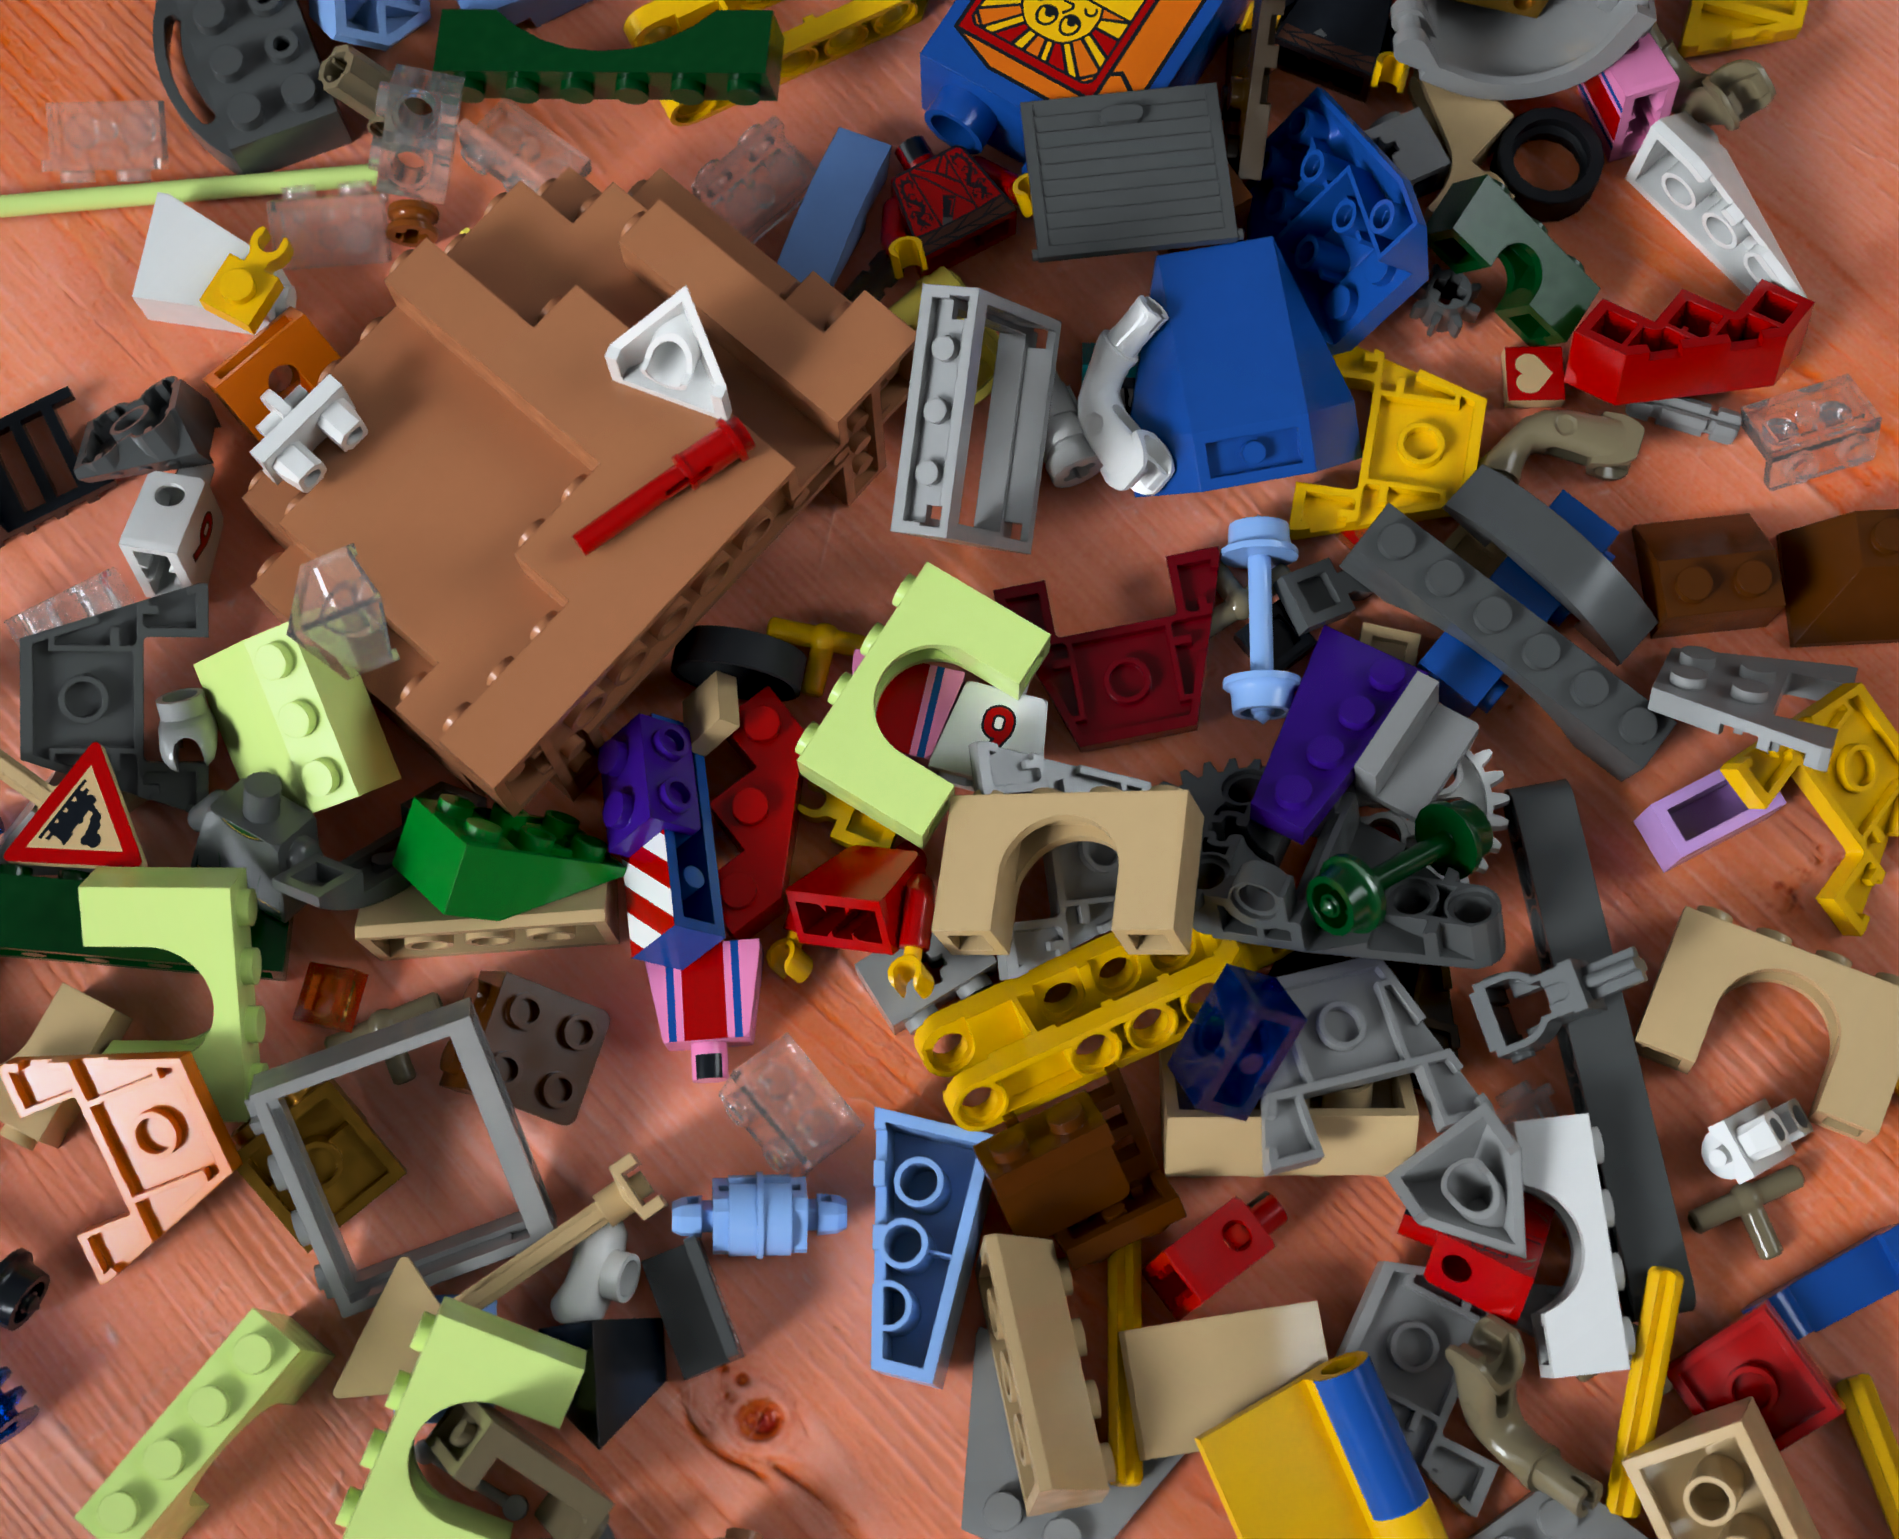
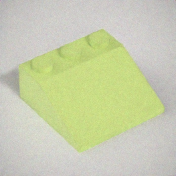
(296, 720)

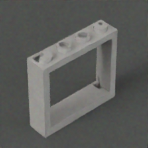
(942, 414)
(313, 1217)

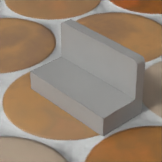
(1414, 750)

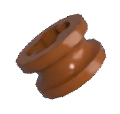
(412, 222)

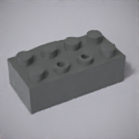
(257, 77)

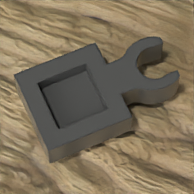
(1318, 595)

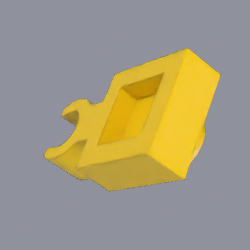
(247, 288)
(850, 824)

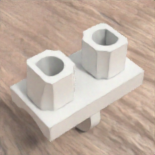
(299, 426)
(1754, 1139)

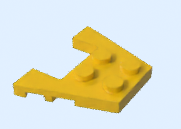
(1415, 452)
(1853, 797)

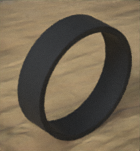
(744, 654)

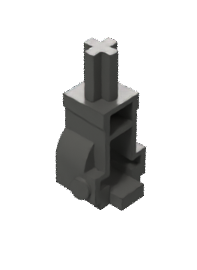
(1573, 990)

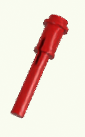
(690, 468)

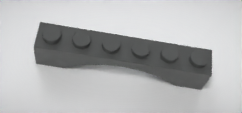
(1581, 695)

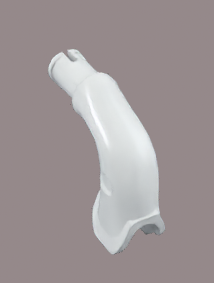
(1128, 453)

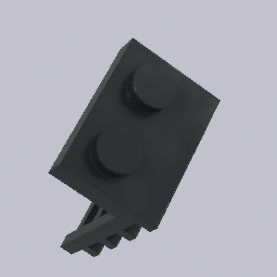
(13, 512)

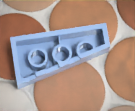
(923, 1242)

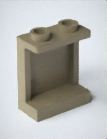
(477, 1434)

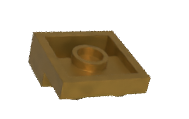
(343, 1149)

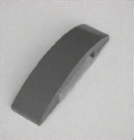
(1556, 558)
(363, 876)

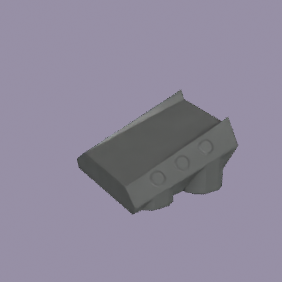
(158, 432)

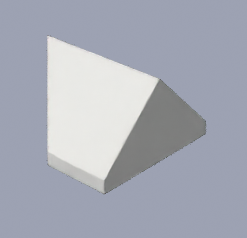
(671, 358)

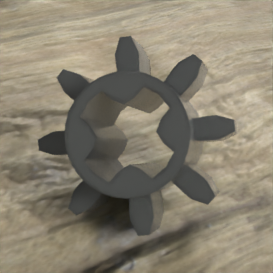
(1443, 317)

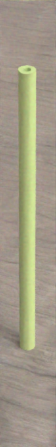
(184, 190)

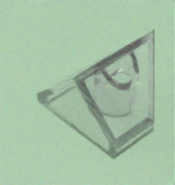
(340, 615)

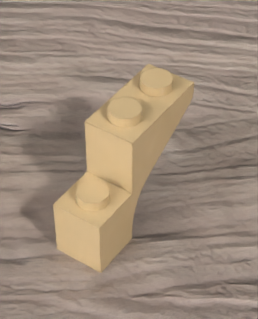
(1465, 128)

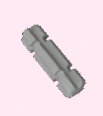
(1690, 417)

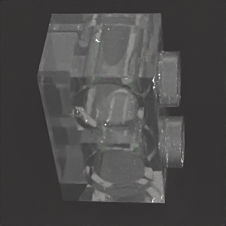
(427, 135)
(86, 599)

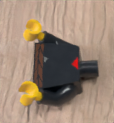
(1338, 44)

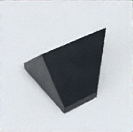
(620, 1371)

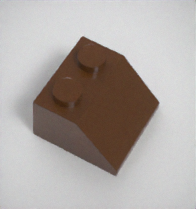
(1708, 575)

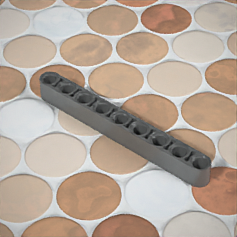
(1597, 1049)

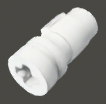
(1067, 451)

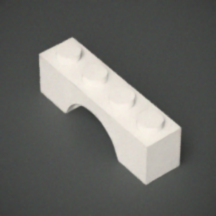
(1583, 1323)

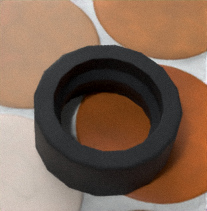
(1558, 127)

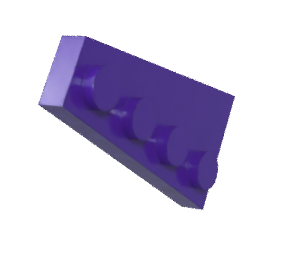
(1326, 730)

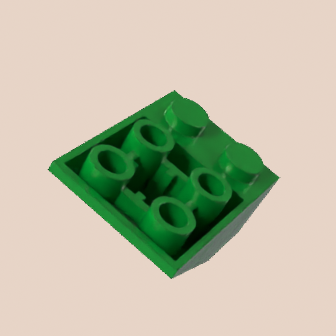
(497, 865)

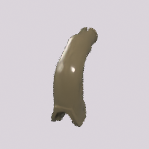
(1722, 96)
(1600, 443)
(1487, 1393)

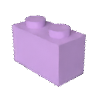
(1697, 819)

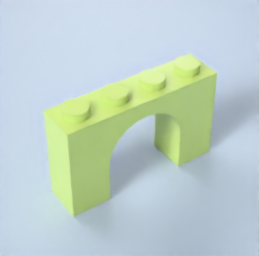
(932, 623)
(207, 921)
(460, 1360)
(152, 1489)

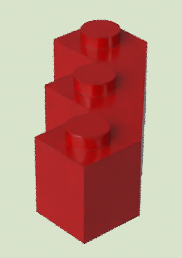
(1689, 347)
(760, 816)

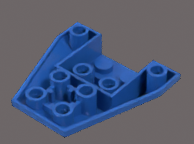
(1339, 220)
(1239, 373)

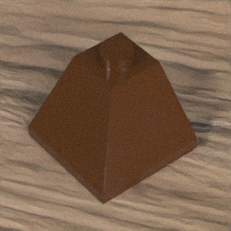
(1842, 579)

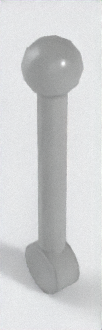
(513, 1507)

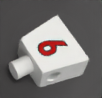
(173, 530)
(989, 716)

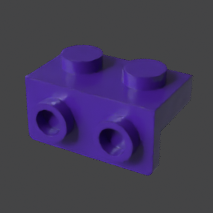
(647, 783)

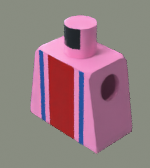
(1630, 98)
(917, 707)
(710, 1005)

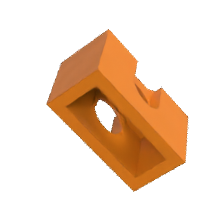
(245, 374)

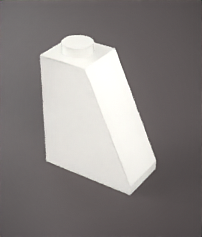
(180, 262)

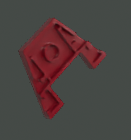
(1130, 677)

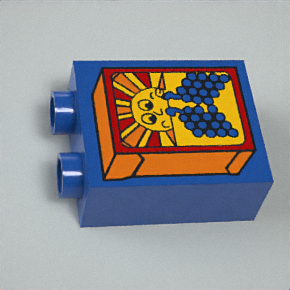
(1019, 51)

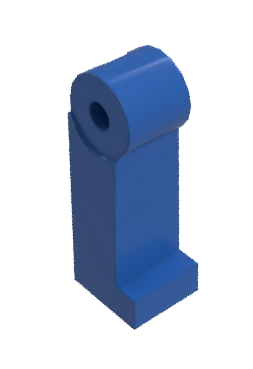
(1839, 1284)

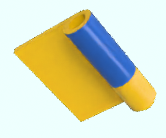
(1321, 1462)

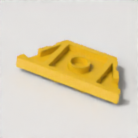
(1738, 24)

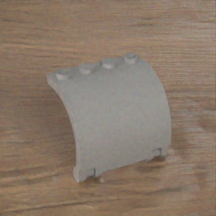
(1514, 55)

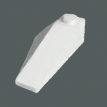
(1705, 198)

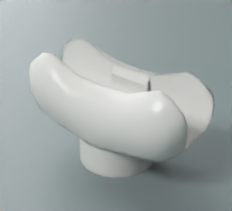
(597, 1275)

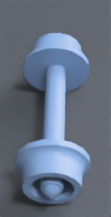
(1258, 546)

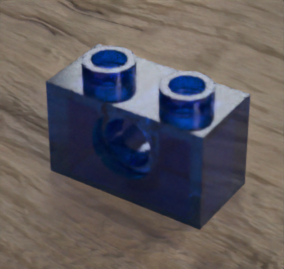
(1236, 1042)

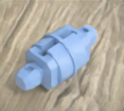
(759, 1215)

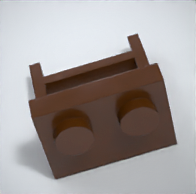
(1151, 1198)

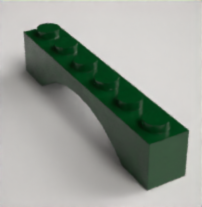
(719, 58)

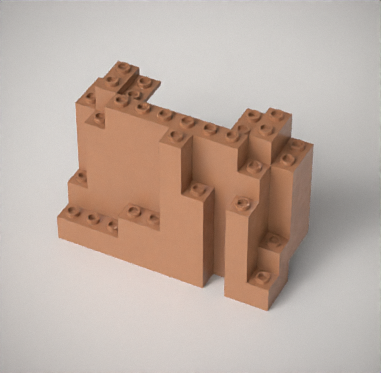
(511, 436)

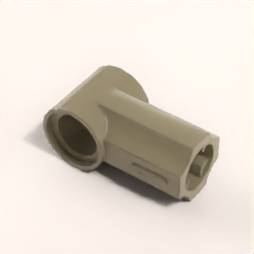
(356, 81)

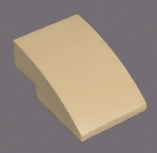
(1212, 1367)

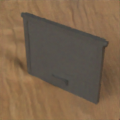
(1128, 172)

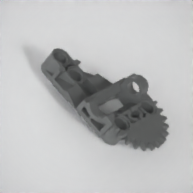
(1240, 863)

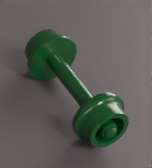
(1351, 894)

